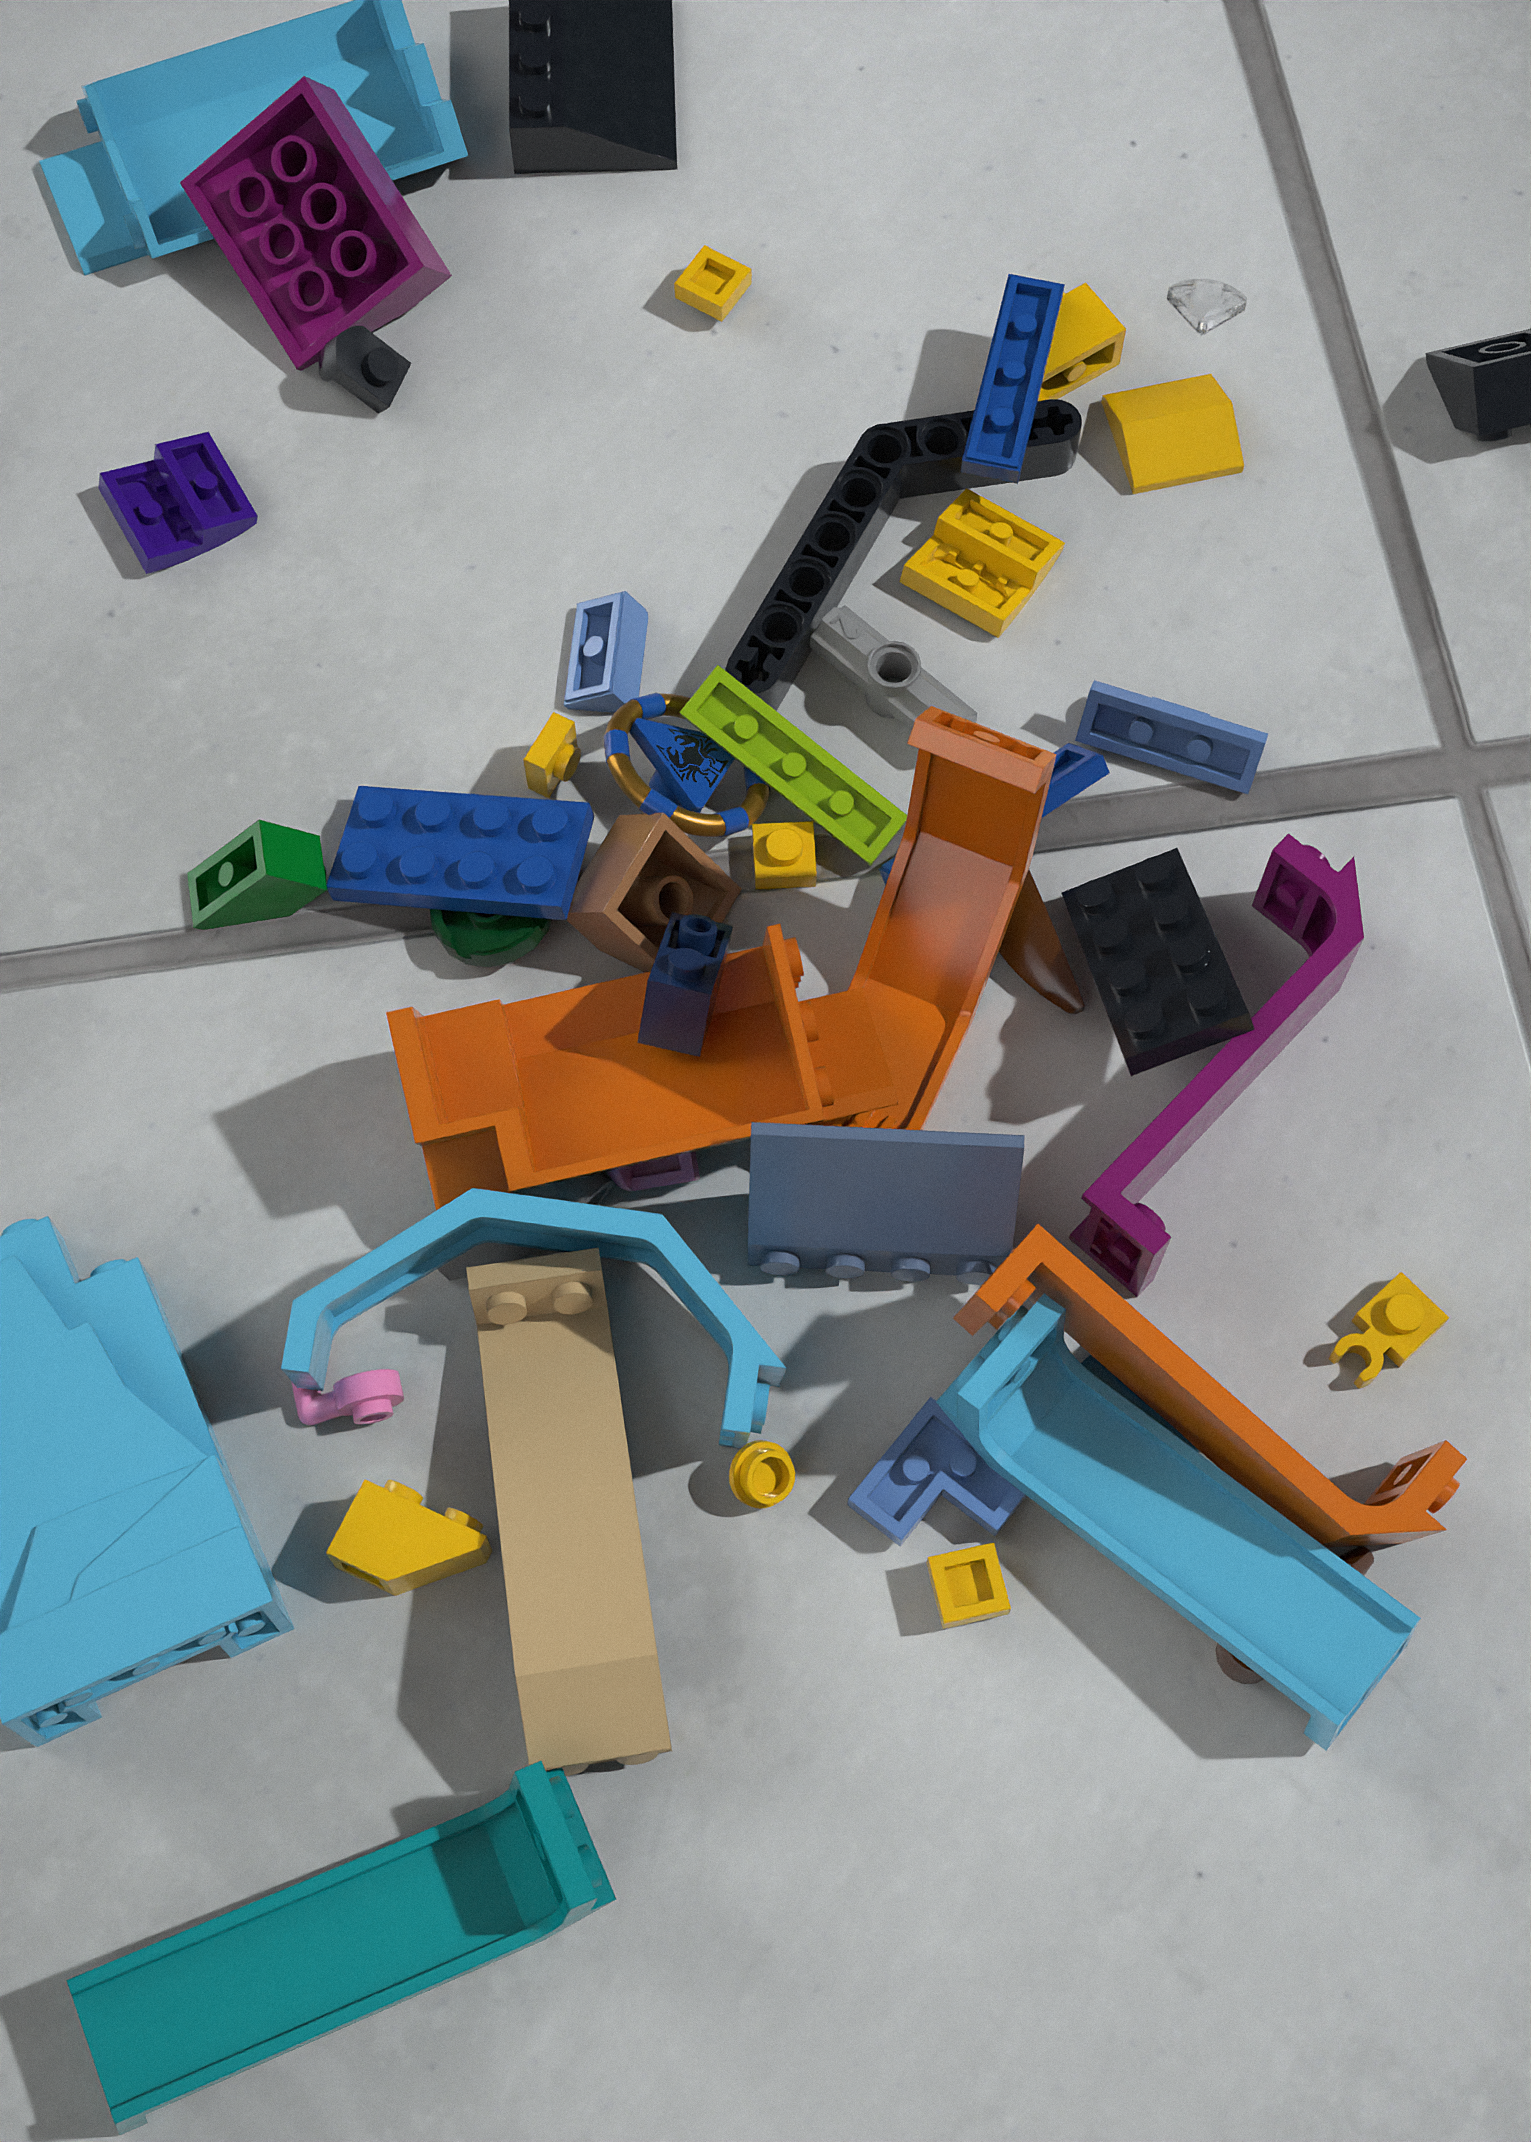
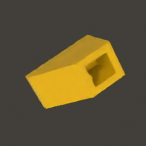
(403, 1544)

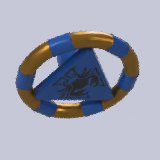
(685, 766)

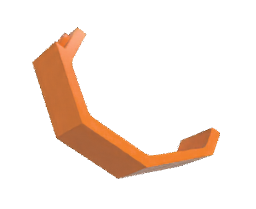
(947, 902)

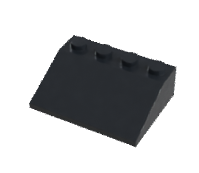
(591, 86)

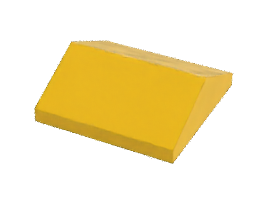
(1174, 433)

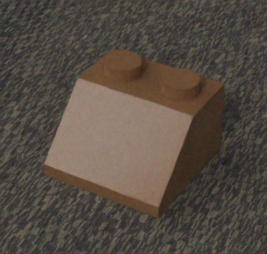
(638, 881)

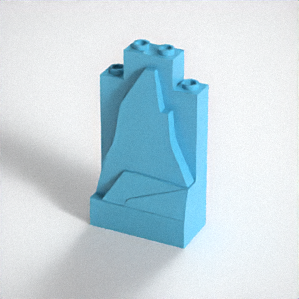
(112, 1495)

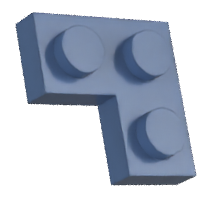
(921, 1466)

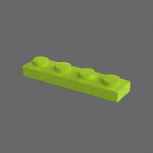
(794, 765)

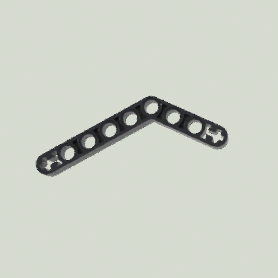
(911, 471)

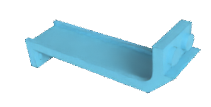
(1177, 1521)

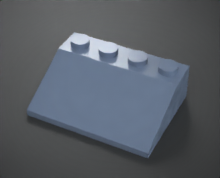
(882, 1201)

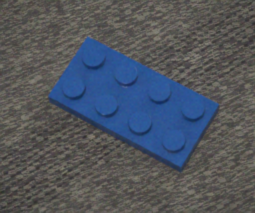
(461, 852)

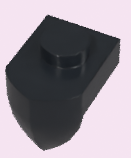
(364, 366)

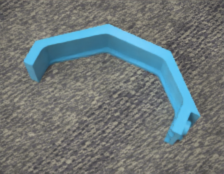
(547, 1225)

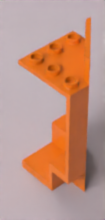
(568, 1092)

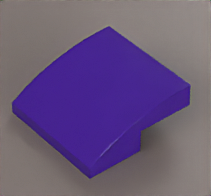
(177, 502)

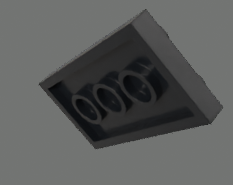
(1156, 962)

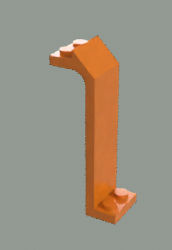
(1207, 1411)

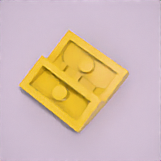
(982, 562)

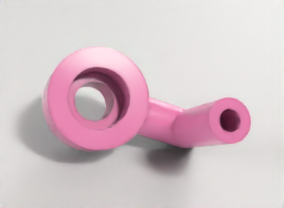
(364, 1396)

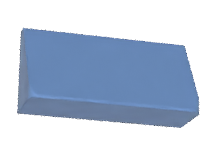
(606, 653)

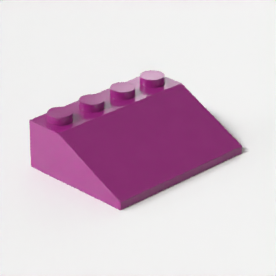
(314, 223)

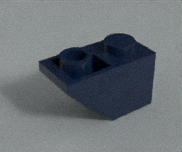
(684, 983)

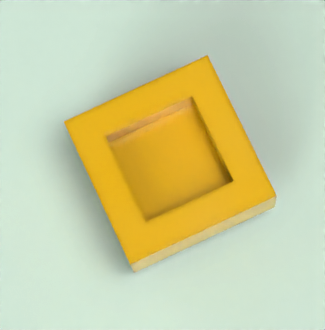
(713, 283)
(552, 756)
(784, 855)
(968, 1585)

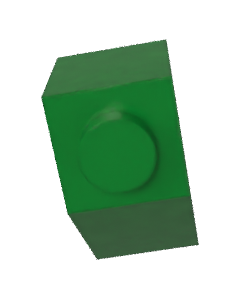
(257, 877)

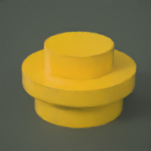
(761, 1474)

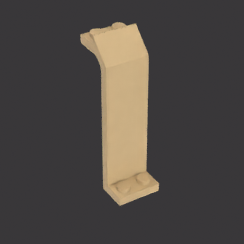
(567, 1514)

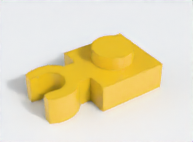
(1392, 1324)

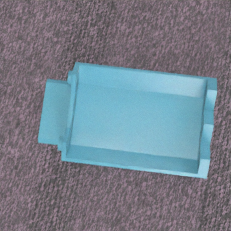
(172, 115)

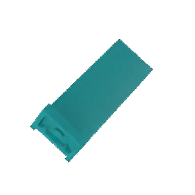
(339, 1946)

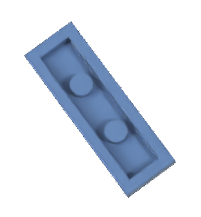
(1171, 736)

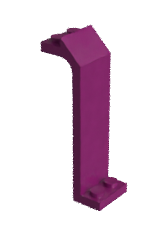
(1324, 917)

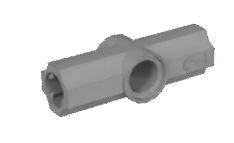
(869, 657)

